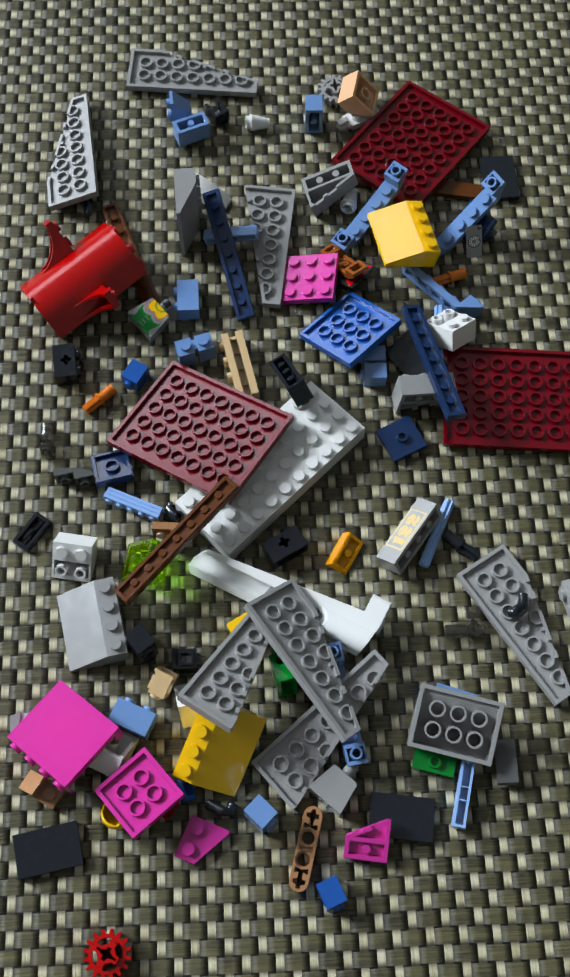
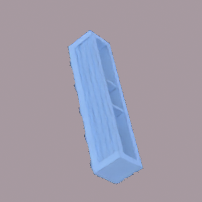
(240, 233)
(133, 504)
(463, 795)

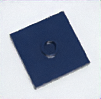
(401, 439)
(111, 468)

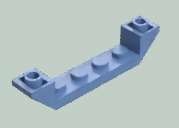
(394, 178)
(472, 213)
(469, 306)
(354, 748)

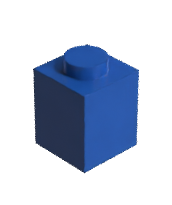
(135, 375)
(331, 894)

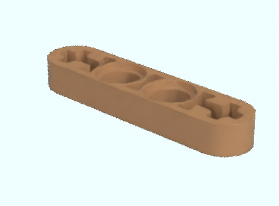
(308, 849)

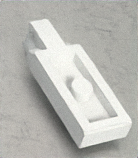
(353, 121)

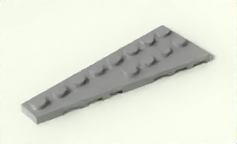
(272, 213)
(226, 676)
(305, 746)

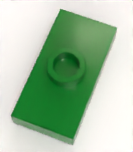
(434, 763)

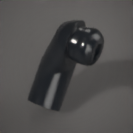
(174, 515)
(519, 609)
(218, 809)

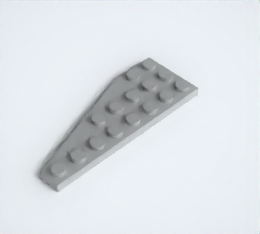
(162, 72)
(74, 169)
(494, 587)
(295, 634)

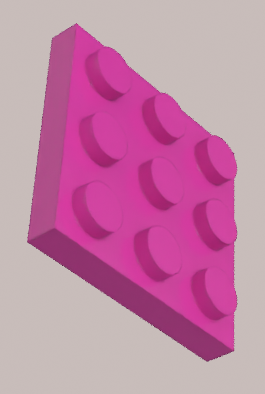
(310, 279)
(139, 793)

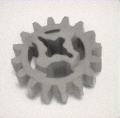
(330, 90)

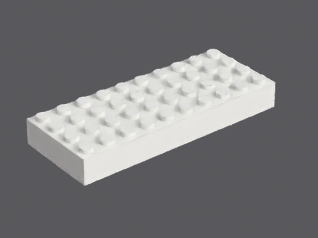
(303, 454)

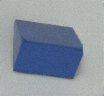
(188, 791)

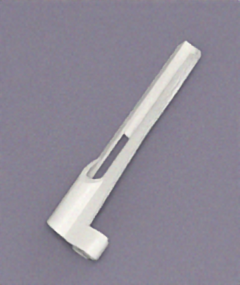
(339, 620)

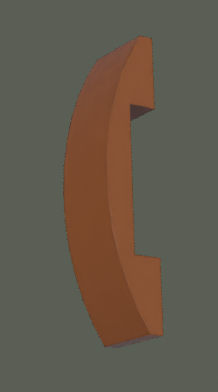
(347, 266)

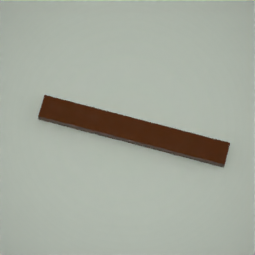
(451, 189)
(144, 285)
(177, 540)

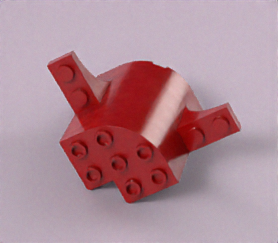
(82, 277)

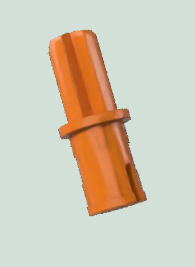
(450, 277)
(99, 399)

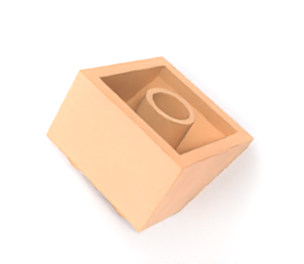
(358, 95)

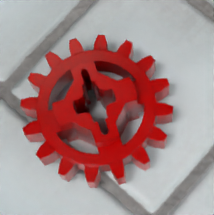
(113, 944)

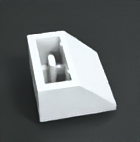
(452, 329)
(74, 556)

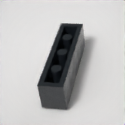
(291, 380)

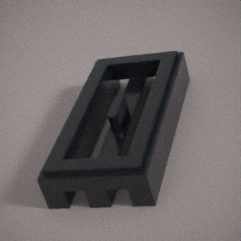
(37, 537)

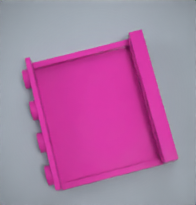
(63, 735)

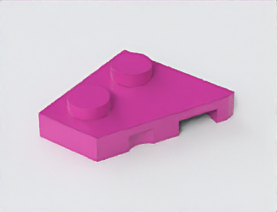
(199, 839)
(369, 842)

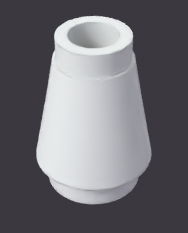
(256, 122)
(349, 202)

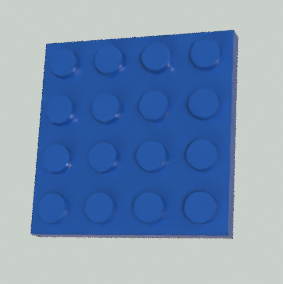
(350, 329)

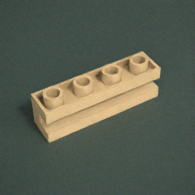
(238, 363)

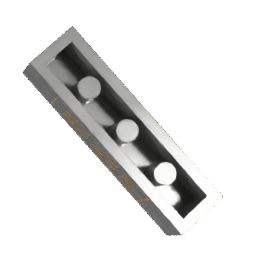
(409, 536)

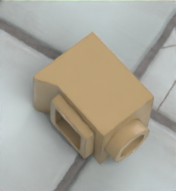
(162, 683)

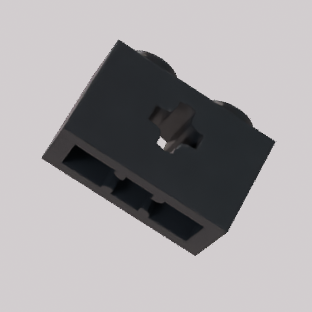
(66, 364)
(278, 554)
(141, 644)

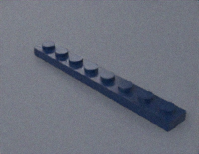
(228, 255)
(433, 363)

